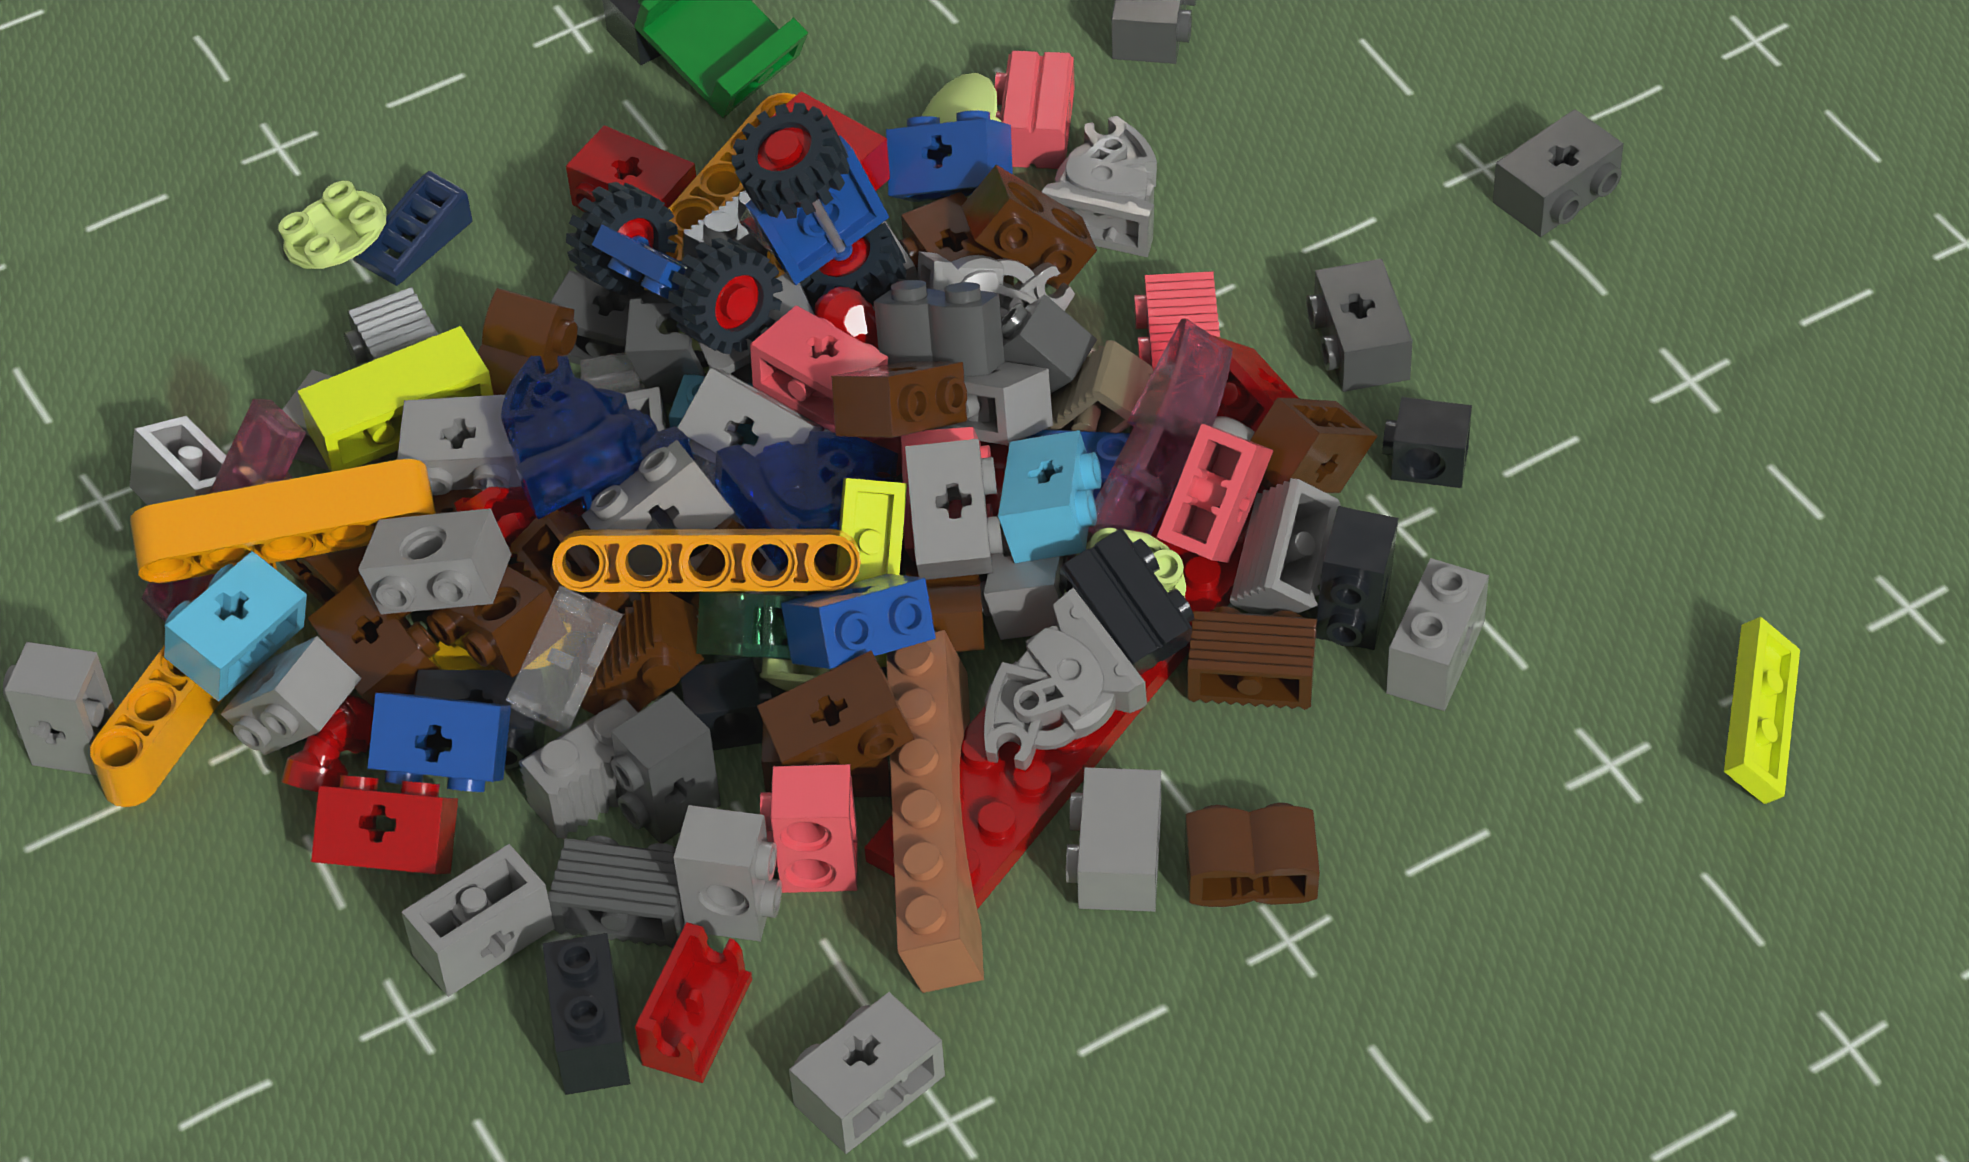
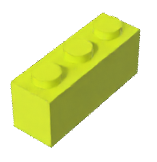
(361, 410)

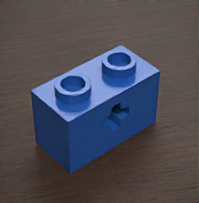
(921, 160)
(863, 617)
(402, 730)

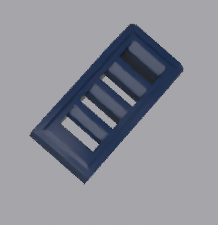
(431, 199)

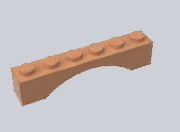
(933, 884)

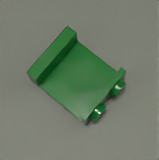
(720, 45)

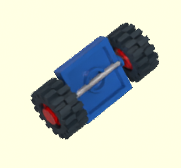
(816, 205)
(717, 295)

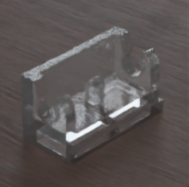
(563, 659)

